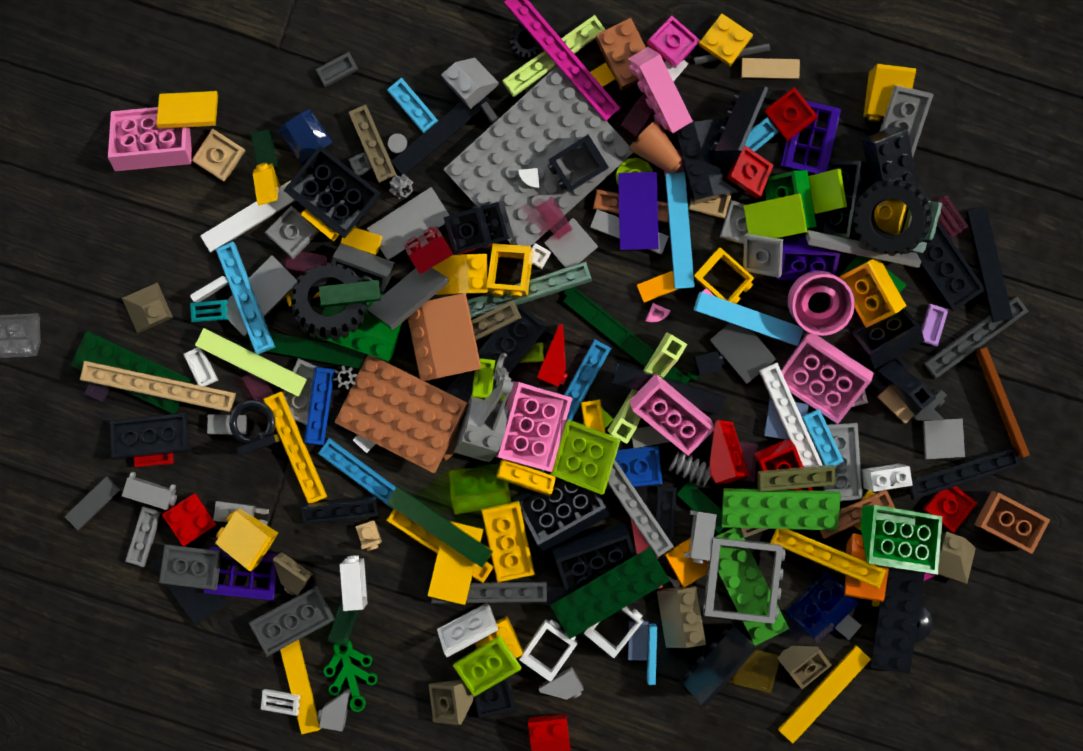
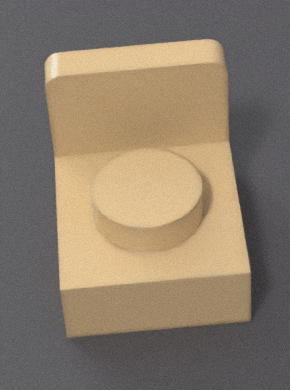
(369, 535)

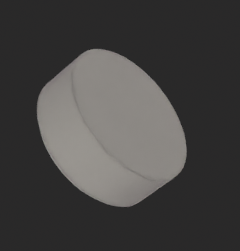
(397, 143)

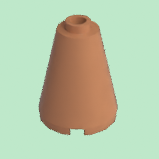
(657, 148)

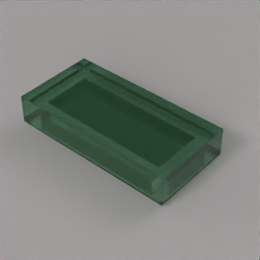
(264, 147)
(343, 626)

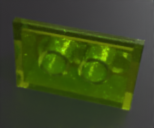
(477, 488)

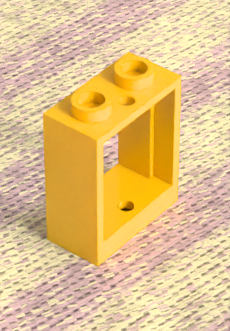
(510, 251)
(720, 253)

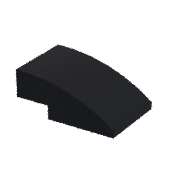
(478, 227)

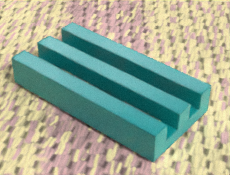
(223, 310)

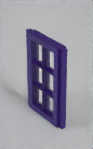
(827, 144)
(250, 591)

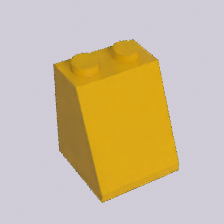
(880, 88)
(245, 538)

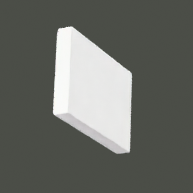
(467, 629)

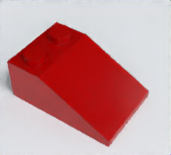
(554, 363)
(780, 456)
(726, 457)
(549, 733)

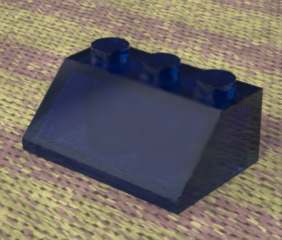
(822, 607)

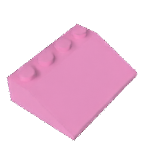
(139, 143)
(825, 377)
(534, 426)

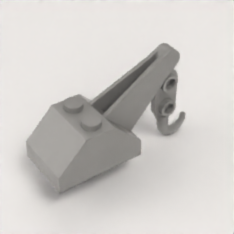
(485, 420)

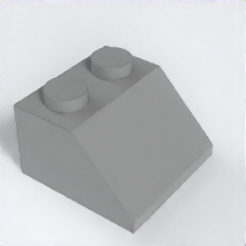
(470, 81)

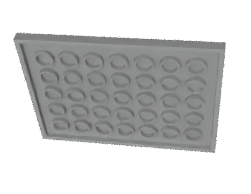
(526, 138)

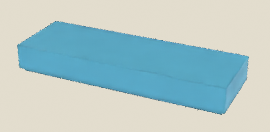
(412, 105)
(822, 438)
(652, 648)

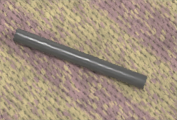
(746, 51)

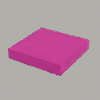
(673, 41)

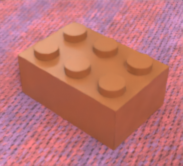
(617, 46)
(1012, 522)

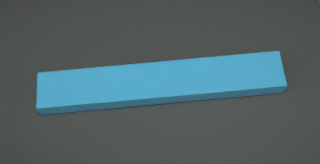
(679, 230)
(245, 298)
(748, 318)

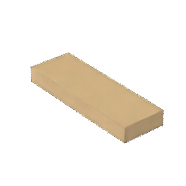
(770, 68)

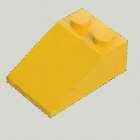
(465, 274)

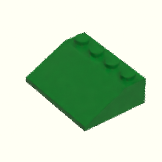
(370, 338)
(901, 538)

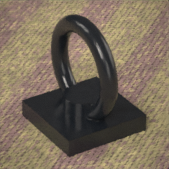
(258, 440)

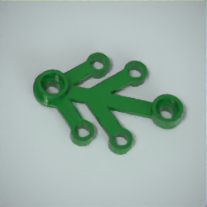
(350, 671)

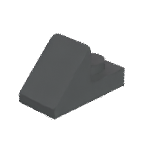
(928, 412)

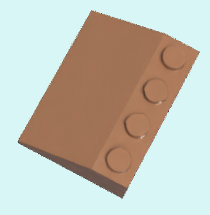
(444, 338)

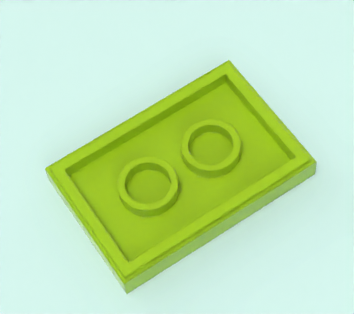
(776, 217)
(487, 666)

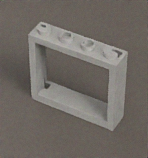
(777, 575)

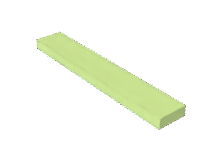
(543, 63)
(251, 362)

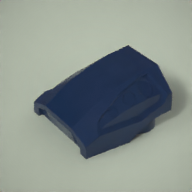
(304, 135)

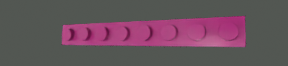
(563, 57)

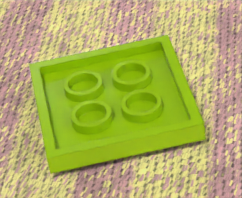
(585, 456)

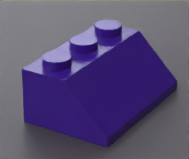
(801, 258)

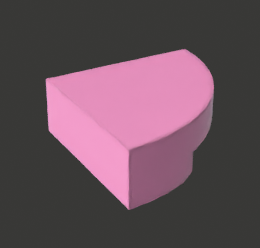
(657, 313)

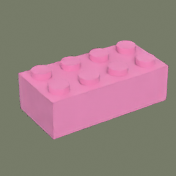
(659, 89)
(672, 414)

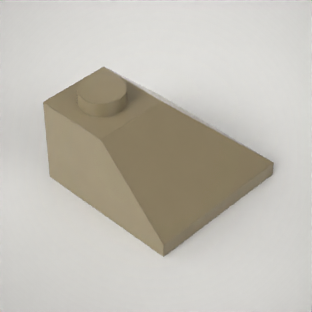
(147, 307)
(955, 557)
(291, 574)
(804, 663)
(450, 701)

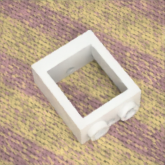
(884, 476)
(353, 583)
(605, 644)
(538, 666)

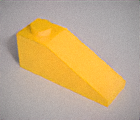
(266, 184)

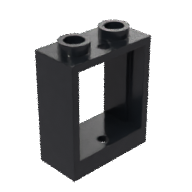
(593, 152)

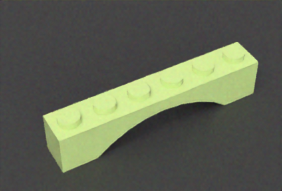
(660, 363)

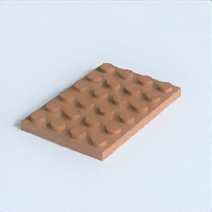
(401, 413)

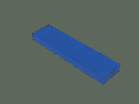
(319, 405)

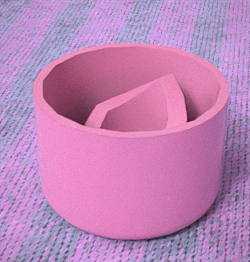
(835, 316)

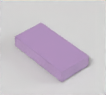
(933, 324)

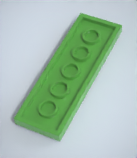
(780, 509)
(747, 588)

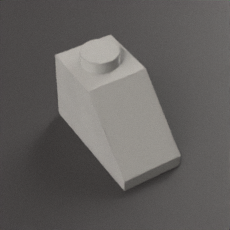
(564, 685)
(335, 712)

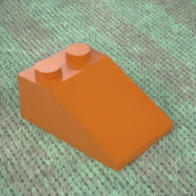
(855, 587)

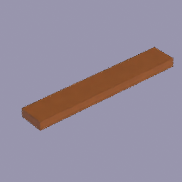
(1002, 402)

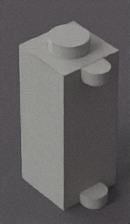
(149, 492)
(701, 536)

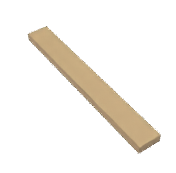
(157, 386)

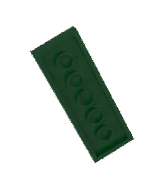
(104, 352)
(610, 593)

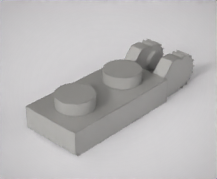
(223, 509)

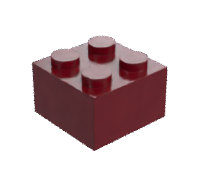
(428, 249)

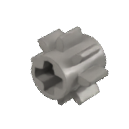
(401, 186)
(344, 371)

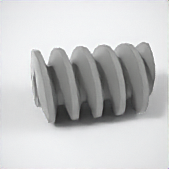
(691, 468)

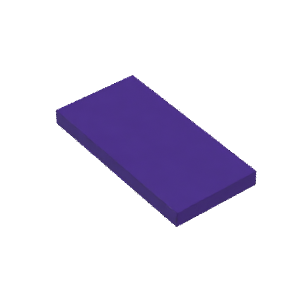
(638, 211)

